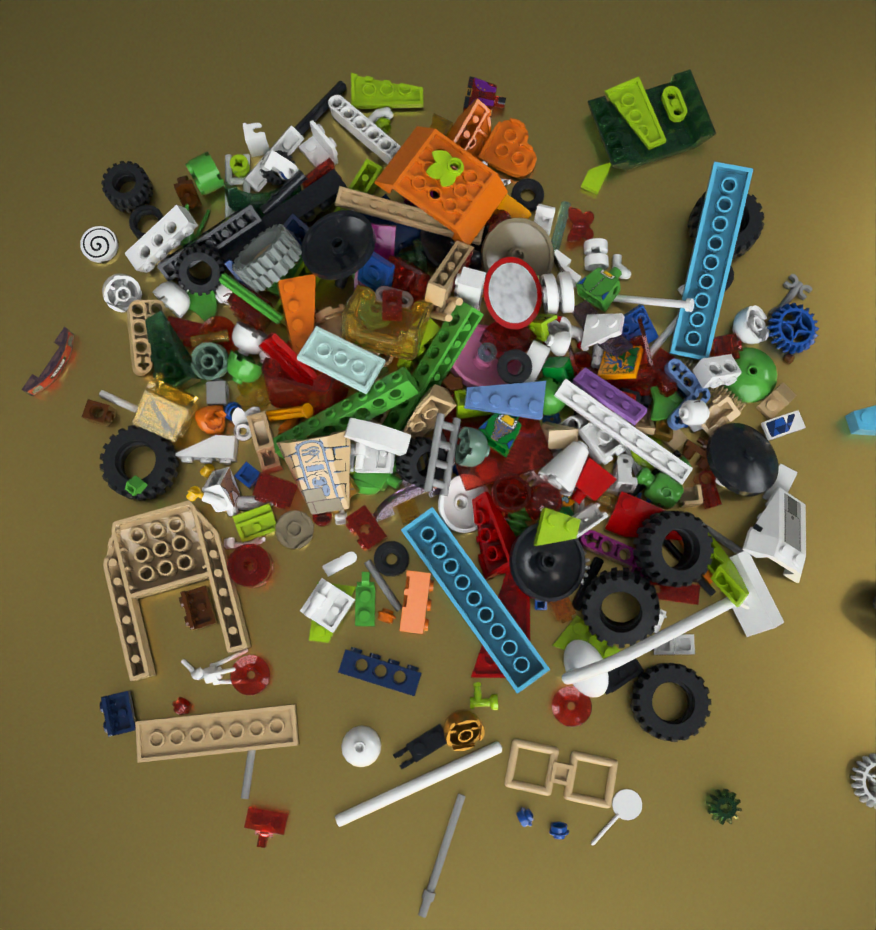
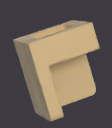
(691, 497)

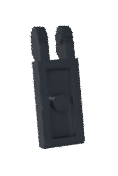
(422, 745)

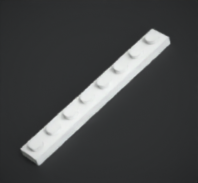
(623, 431)

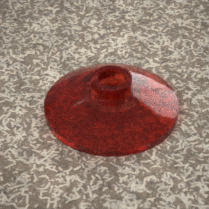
(216, 324)
(241, 680)
(581, 710)

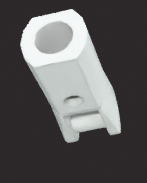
(339, 563)

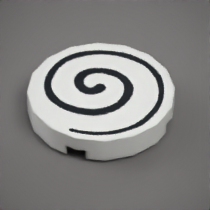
(99, 244)

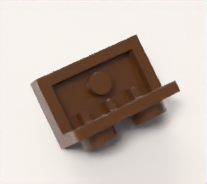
(198, 608)

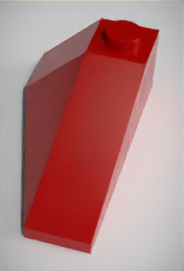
(630, 513)
(493, 536)

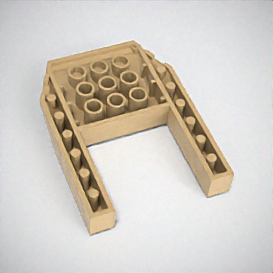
(161, 554)

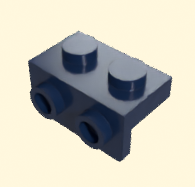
(118, 713)

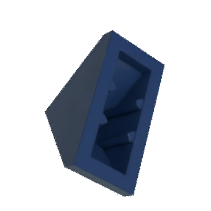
(296, 228)

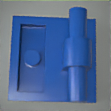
(631, 326)

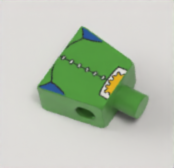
(600, 287)

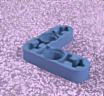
(692, 392)

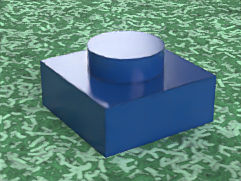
(247, 475)

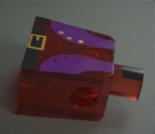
(485, 92)

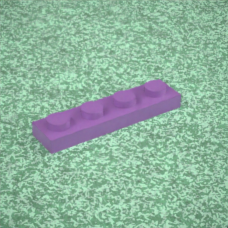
(610, 396)

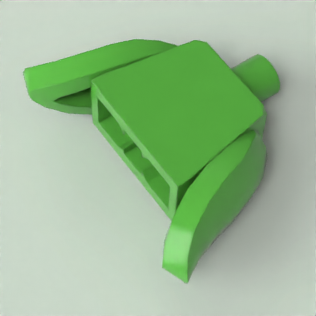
(374, 482)

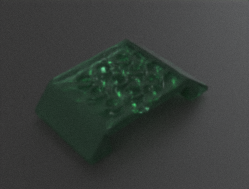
(625, 147)

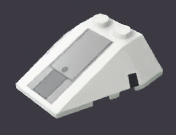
(780, 533)

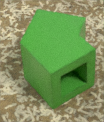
(135, 485)

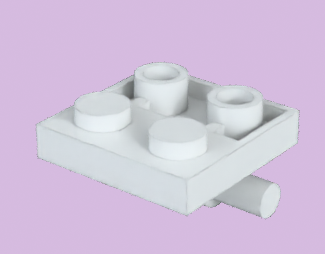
(372, 460)
(327, 605)

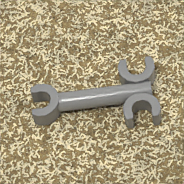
(796, 288)

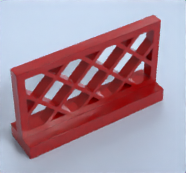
(277, 349)

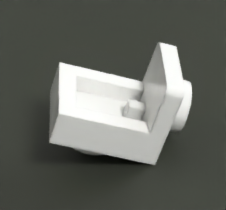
(544, 217)

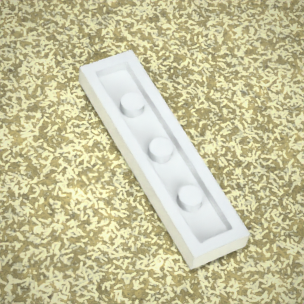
(287, 143)

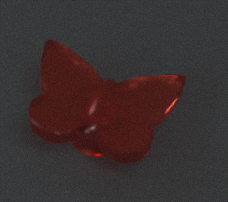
(581, 225)

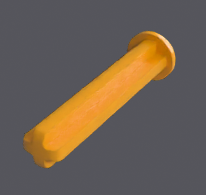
(305, 410)

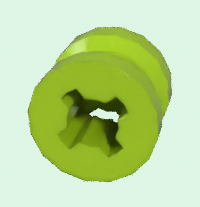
(240, 170)

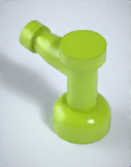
(477, 700)

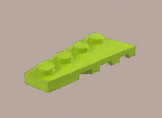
(636, 109)

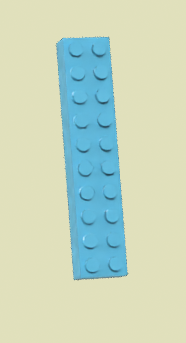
(711, 259)
(475, 600)

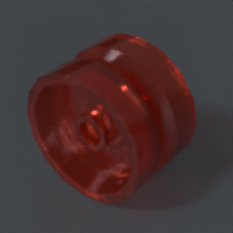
(242, 558)

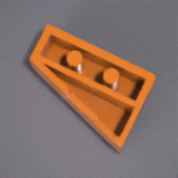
(416, 602)

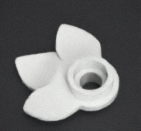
(240, 420)

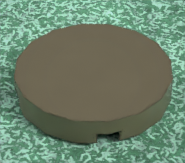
(294, 529)

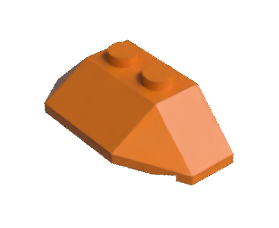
(472, 128)

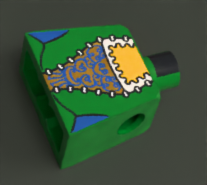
(501, 432)

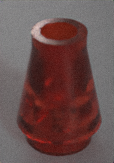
(664, 383)

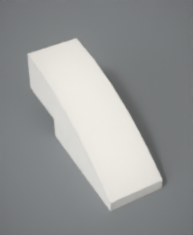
(377, 436)

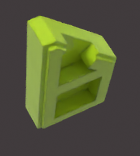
(595, 178)

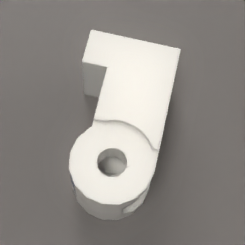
(279, 164)
(623, 473)

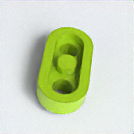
(674, 105)

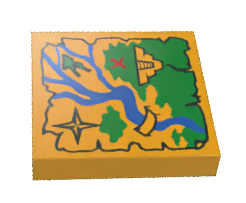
(621, 367)

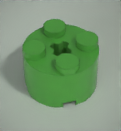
(206, 172)

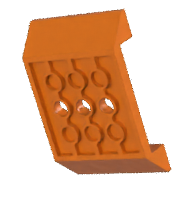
(460, 207)

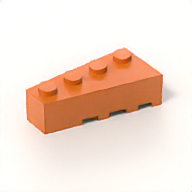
(298, 308)

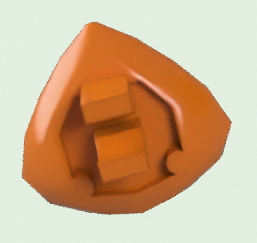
(211, 419)

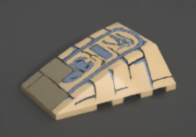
(320, 470)

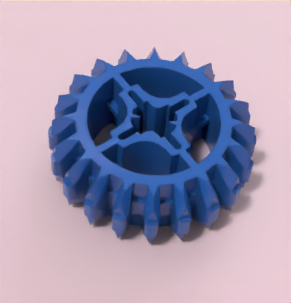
(802, 324)

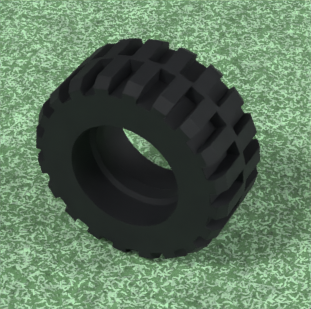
(750, 224)
(122, 446)
(696, 548)
(621, 632)
(696, 702)

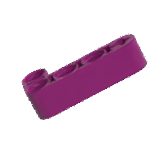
(614, 549)

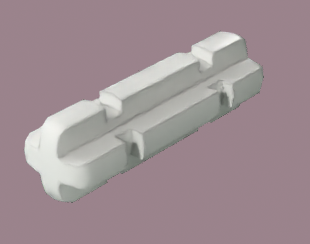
(596, 356)

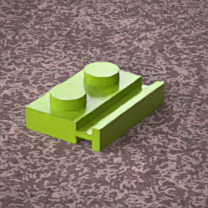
(255, 522)

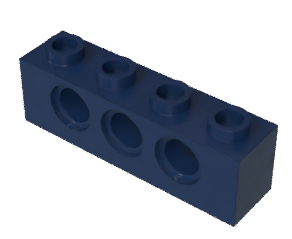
(349, 667)

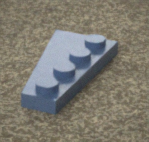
(508, 399)

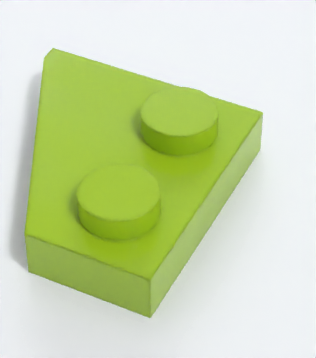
(556, 527)

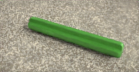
(251, 298)

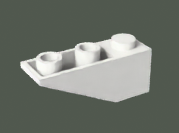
(216, 448)

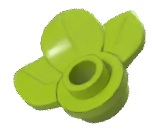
(442, 168)

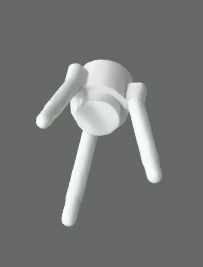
(215, 673)

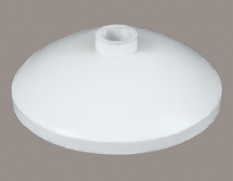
(459, 517)

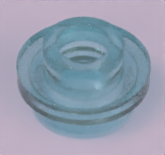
(481, 352)

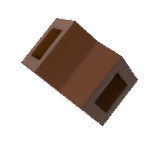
(452, 383)

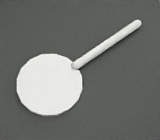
(626, 806)

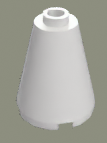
(565, 468)

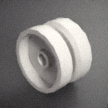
(557, 293)

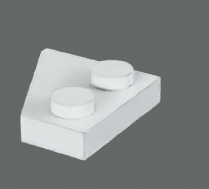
(600, 328)

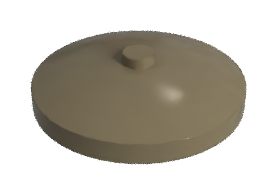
(521, 240)

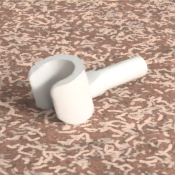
(196, 674)

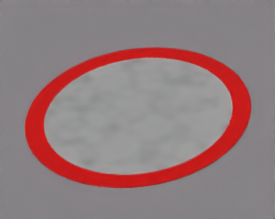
(512, 293)

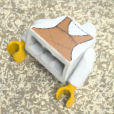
(218, 490)

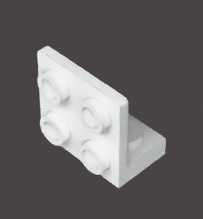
(319, 146)

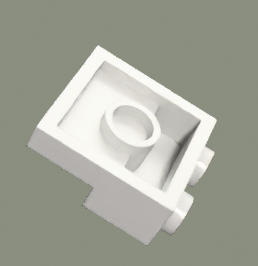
(600, 444)

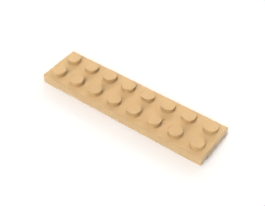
(216, 733)

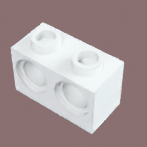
(717, 371)

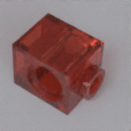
(392, 313)
(727, 345)

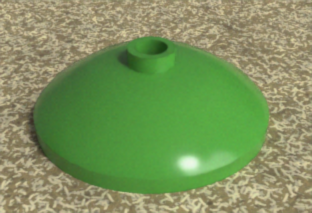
(755, 386)

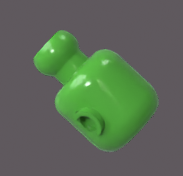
(660, 488)

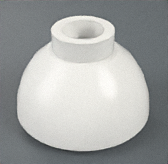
(559, 343)

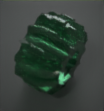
(726, 813)

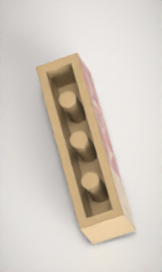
(443, 280)

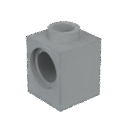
(217, 392)

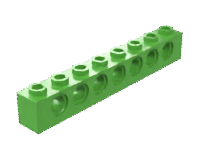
(437, 360)
(381, 397)

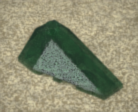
(169, 353)

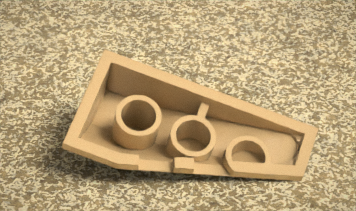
(423, 419)

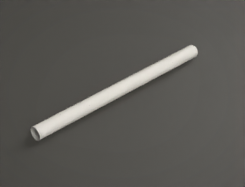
(418, 783)

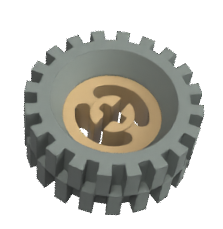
(267, 258)

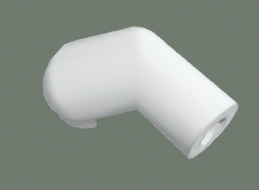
(617, 262)

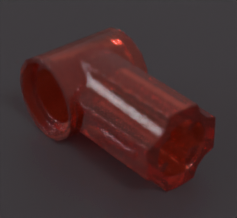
(709, 490)

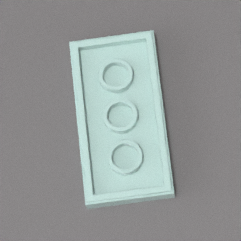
(341, 359)

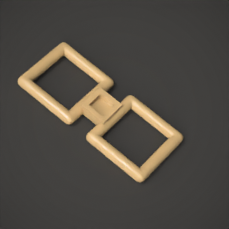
(561, 773)

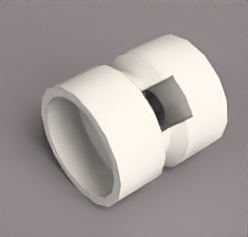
(595, 252)

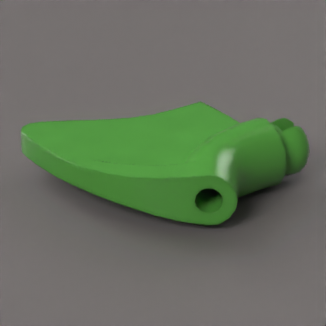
(204, 305)
(663, 406)

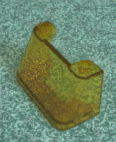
(364, 325)

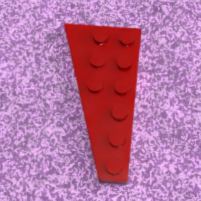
(519, 607)

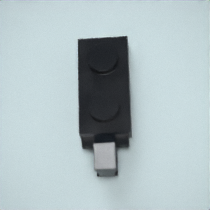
(623, 674)

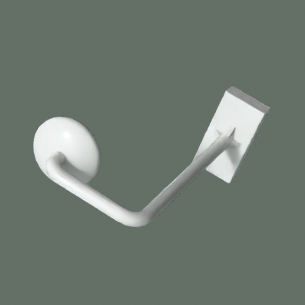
(756, 614)

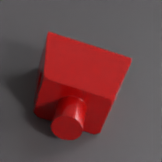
(592, 482)

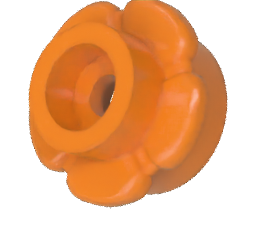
(386, 616)

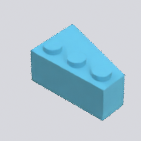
(862, 421)

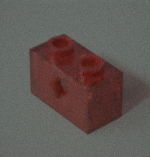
(364, 517)

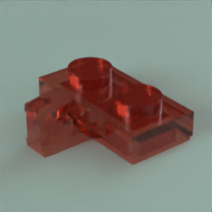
(266, 823)

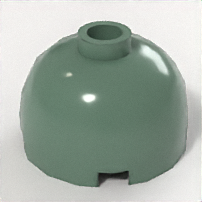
(209, 361)
(472, 447)

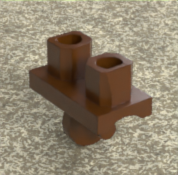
(187, 192)
(691, 448)

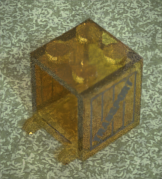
(165, 409)

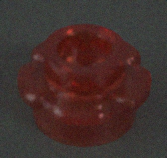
(181, 706)

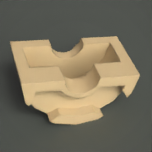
(721, 412)

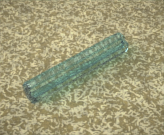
(560, 225)

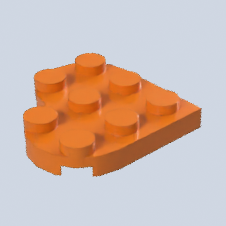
(509, 150)

